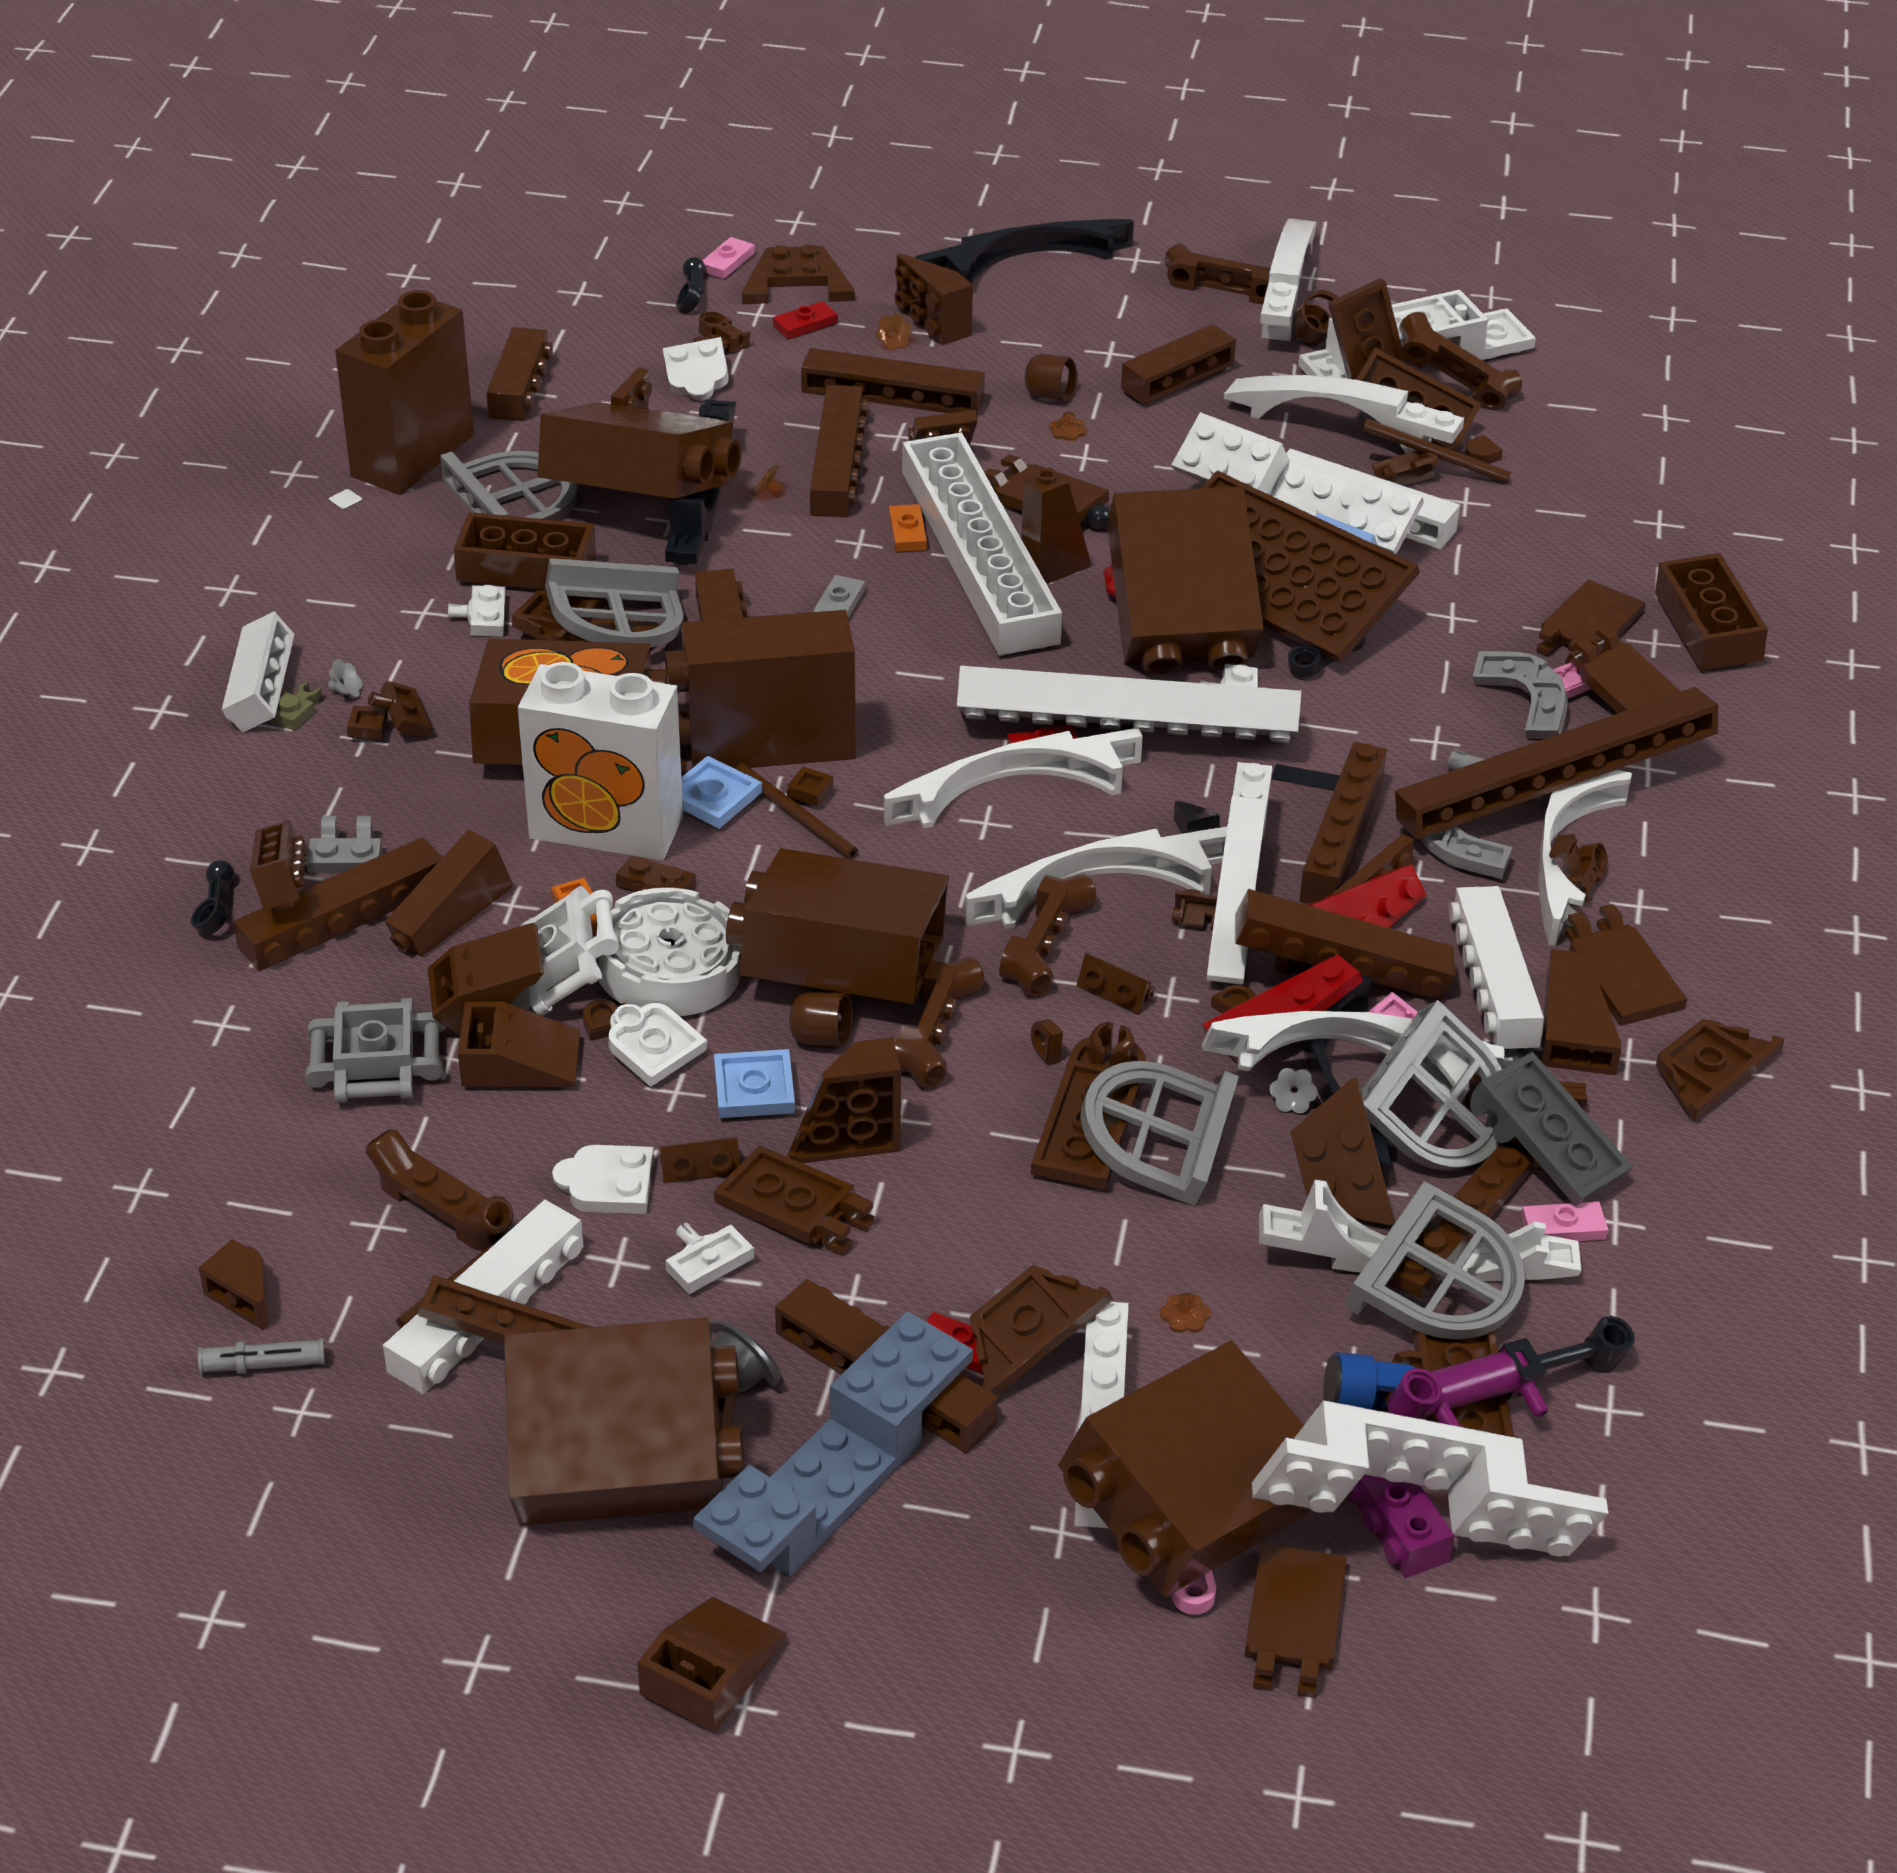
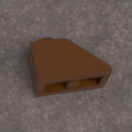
(237, 1282)

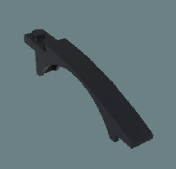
(985, 249)
(694, 515)
(1321, 1075)

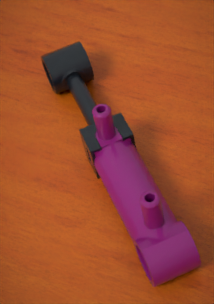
(1511, 1372)

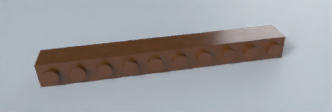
(1556, 762)

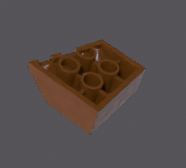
(854, 1106)

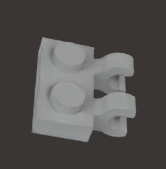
(338, 854)

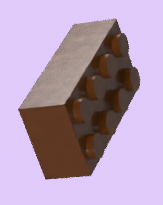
(518, 549)
(1711, 611)

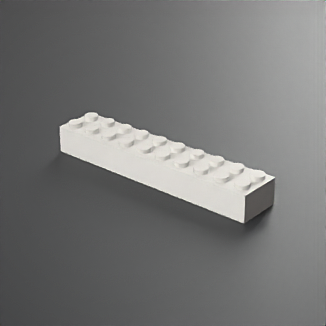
(981, 544)
(1128, 702)

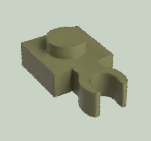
(297, 708)

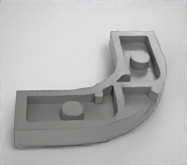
(1534, 677)
(1469, 852)

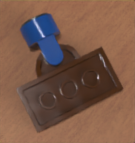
(1368, 1384)

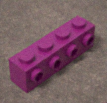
(1404, 1522)

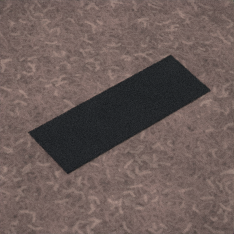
(1305, 777)

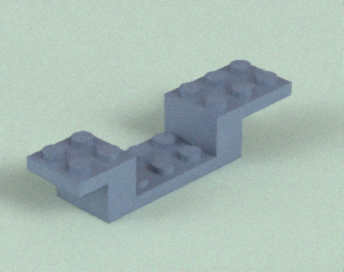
(868, 1436)

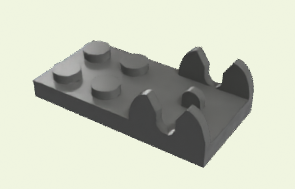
(1550, 1127)

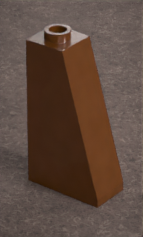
(1052, 526)
(450, 895)
(1577, 1018)

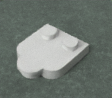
(696, 368)
(653, 1040)
(607, 1178)

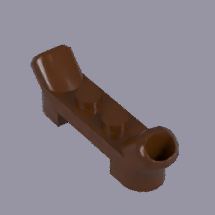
(1191, 269)
(1427, 346)
(1055, 900)
(941, 988)
(407, 1174)

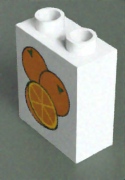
(601, 760)

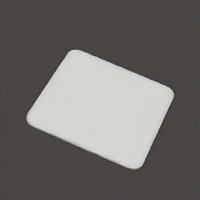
(345, 498)

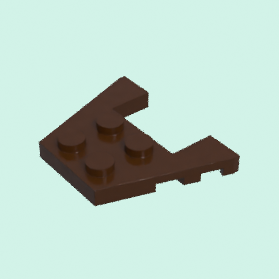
(796, 267)

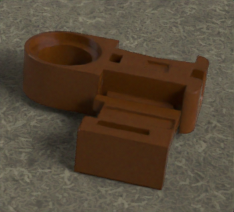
(717, 325)
(1584, 864)

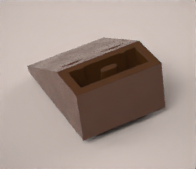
(934, 298)
(484, 970)
(515, 1048)
(707, 1661)

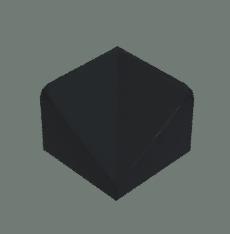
(1194, 818)

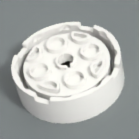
(686, 976)

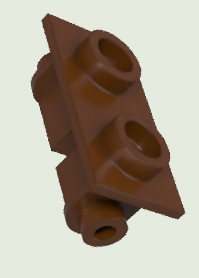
(1407, 468)
(1193, 907)
(1114, 983)
(699, 1159)

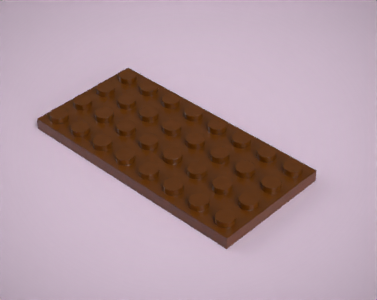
(1316, 577)

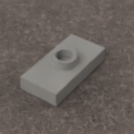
(841, 594)

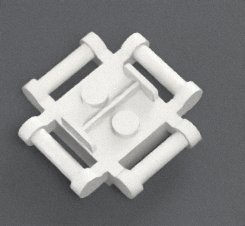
(569, 947)

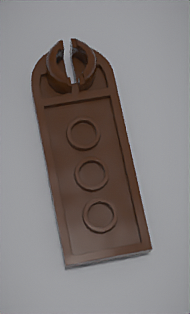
(1063, 1148)

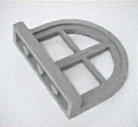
(477, 499)
(615, 583)
(1404, 1063)
(1201, 1141)
(1400, 1242)

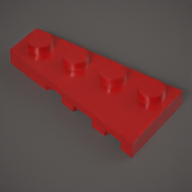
(1379, 900)
(1308, 991)

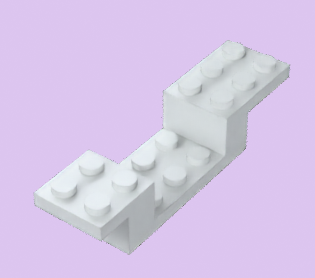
(1450, 316)
(1265, 466)
(1477, 1468)

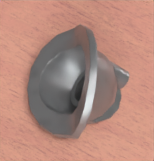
(752, 1358)

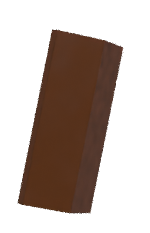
(1421, 389)

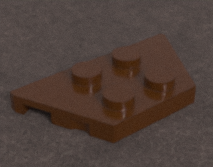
(538, 621)
(1712, 1063)
(1340, 1148)
(1030, 1322)

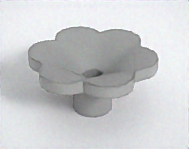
(344, 679)
(1288, 1099)

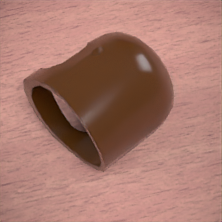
(1312, 320)
(1045, 373)
(815, 1019)

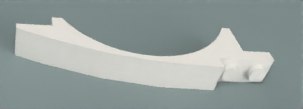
(1285, 277)
(1381, 402)
(1086, 759)
(1563, 808)
(1174, 858)
(1238, 868)
(1256, 1036)
(1331, 1232)

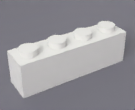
(258, 672)

